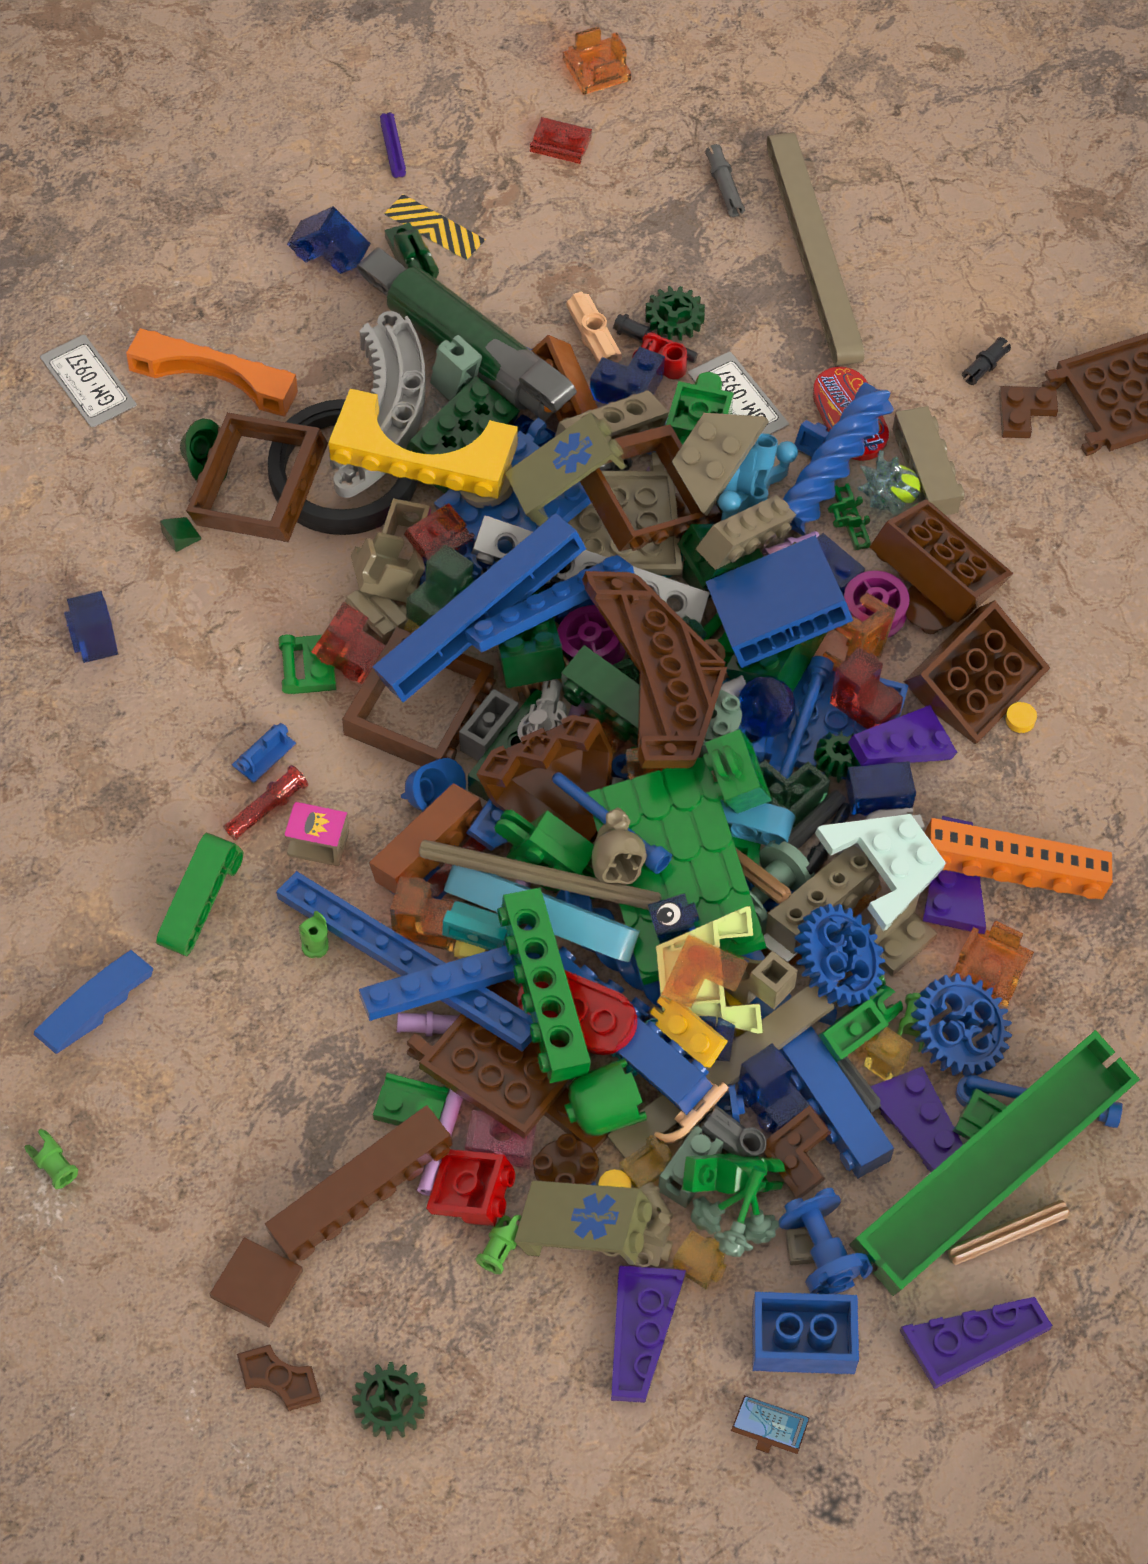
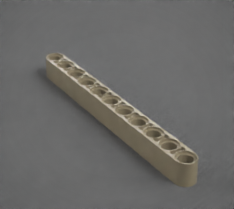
(815, 249)

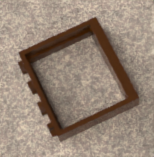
(666, 445)
(294, 493)
(360, 729)

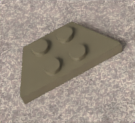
(715, 454)

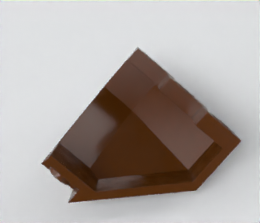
(523, 773)

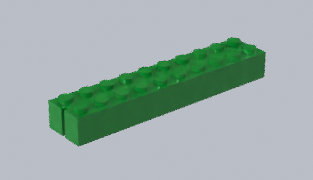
(994, 1163)

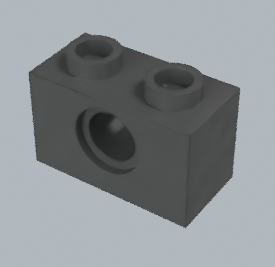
(486, 724)

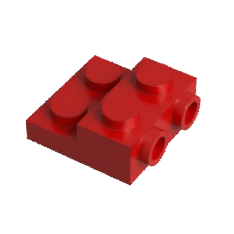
(472, 1186)

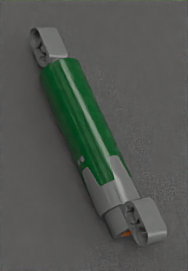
(442, 315)

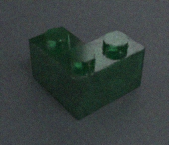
(446, 577)
(799, 792)

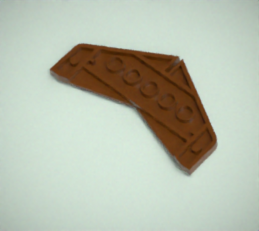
(675, 665)

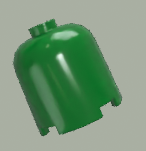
(605, 1100)

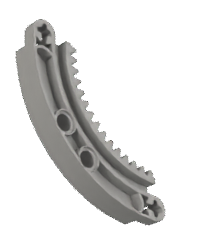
(400, 388)

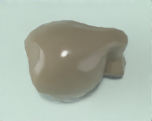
(617, 852)

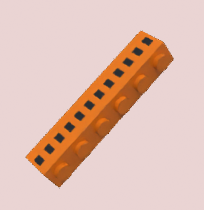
(1022, 859)

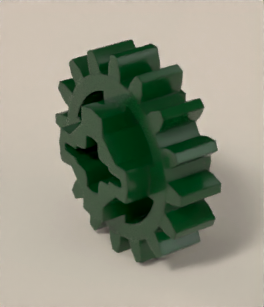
(675, 313)
(401, 1394)

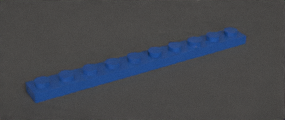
(402, 956)

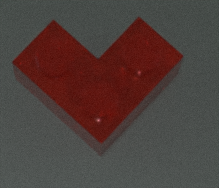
(347, 646)
(861, 693)

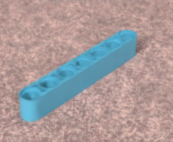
(566, 919)

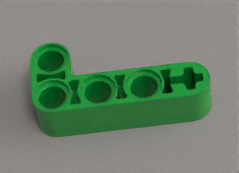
(197, 892)

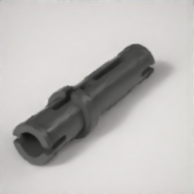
(721, 171)

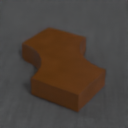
(291, 1383)

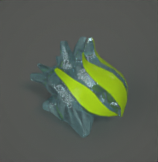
(890, 485)

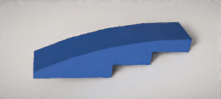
(93, 1000)

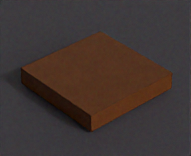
(256, 1282)

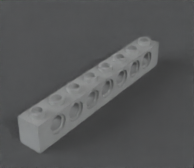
(492, 531)

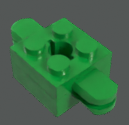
(695, 399)
(737, 772)
(546, 843)

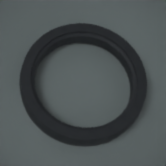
(327, 519)

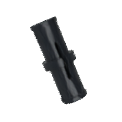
(986, 361)

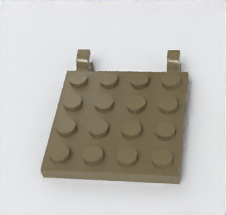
(647, 501)

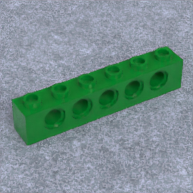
(530, 909)

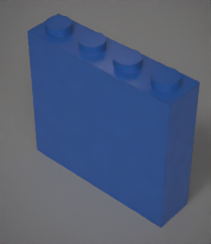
(779, 601)

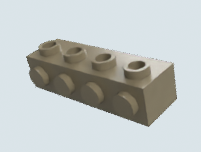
(746, 532)
(839, 882)

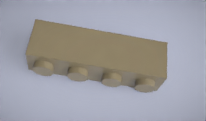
(927, 456)

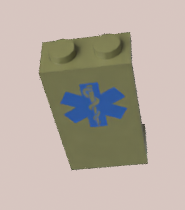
(563, 464)
(584, 1219)

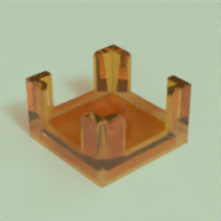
(869, 634)

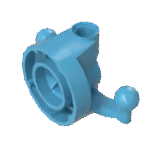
(756, 474)

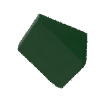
(179, 532)

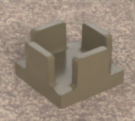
(382, 572)

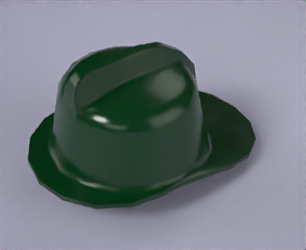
(197, 443)

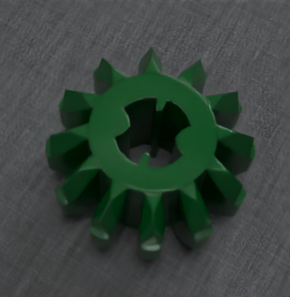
(835, 755)

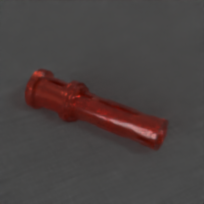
(276, 794)

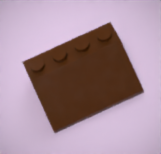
(940, 560)
(978, 672)

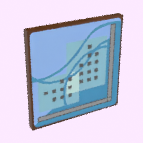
(770, 1425)

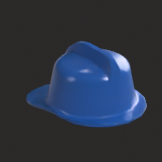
(431, 780)

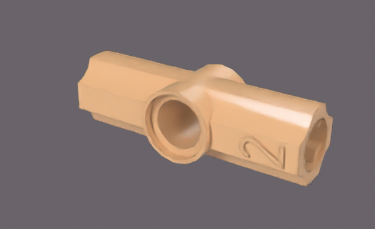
(593, 328)

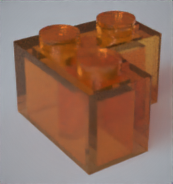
(419, 915)
(702, 961)

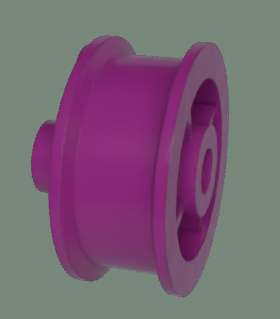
(883, 587)
(589, 628)

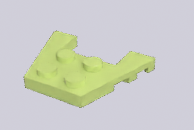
(711, 996)

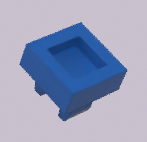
(810, 437)

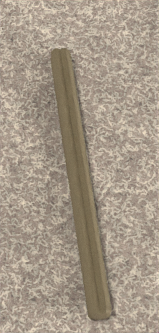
(538, 874)

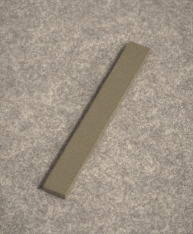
(778, 1028)

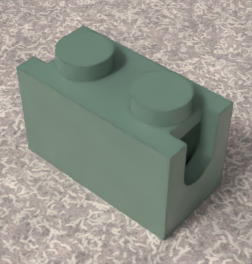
(454, 366)
(694, 1145)

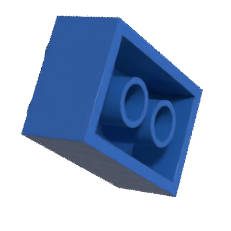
(805, 1333)

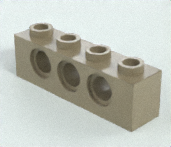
(627, 415)

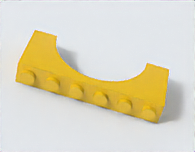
(473, 469)

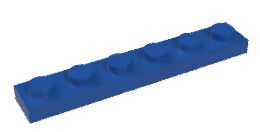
(538, 607)
(438, 982)

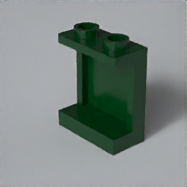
(698, 563)

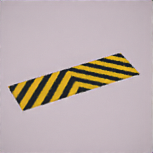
(435, 227)

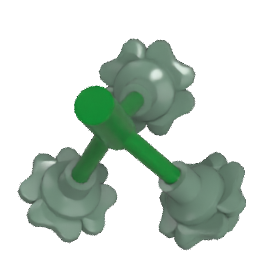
(757, 1227)

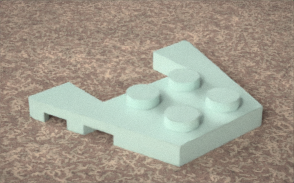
(898, 853)

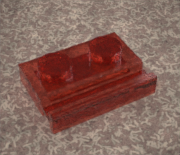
(561, 140)
(438, 529)

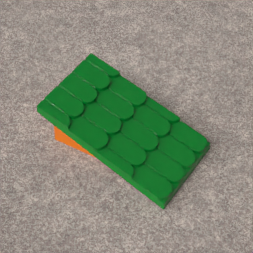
(687, 819)

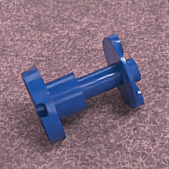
(833, 1263)

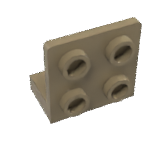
(903, 938)

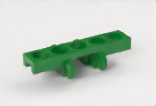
(849, 521)

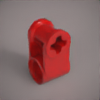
(674, 352)

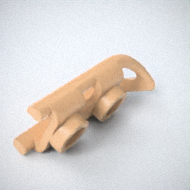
(688, 1121)

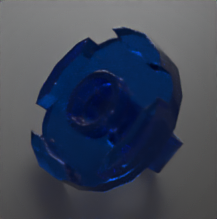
(766, 707)

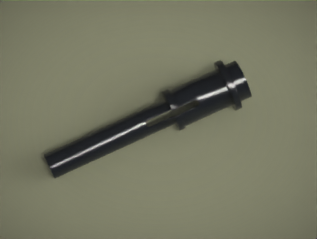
(636, 330)
(818, 854)

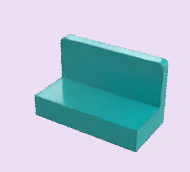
(474, 926)

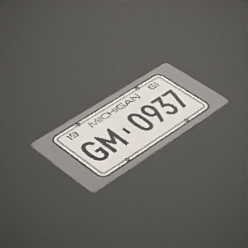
(88, 380)
(748, 396)

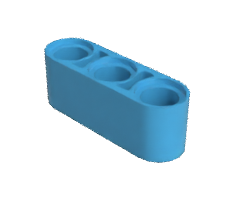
(760, 823)

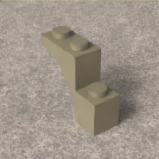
(767, 979)

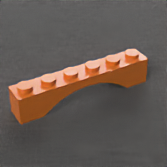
(162, 355)

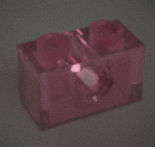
(515, 1148)

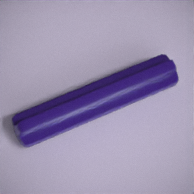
(392, 145)

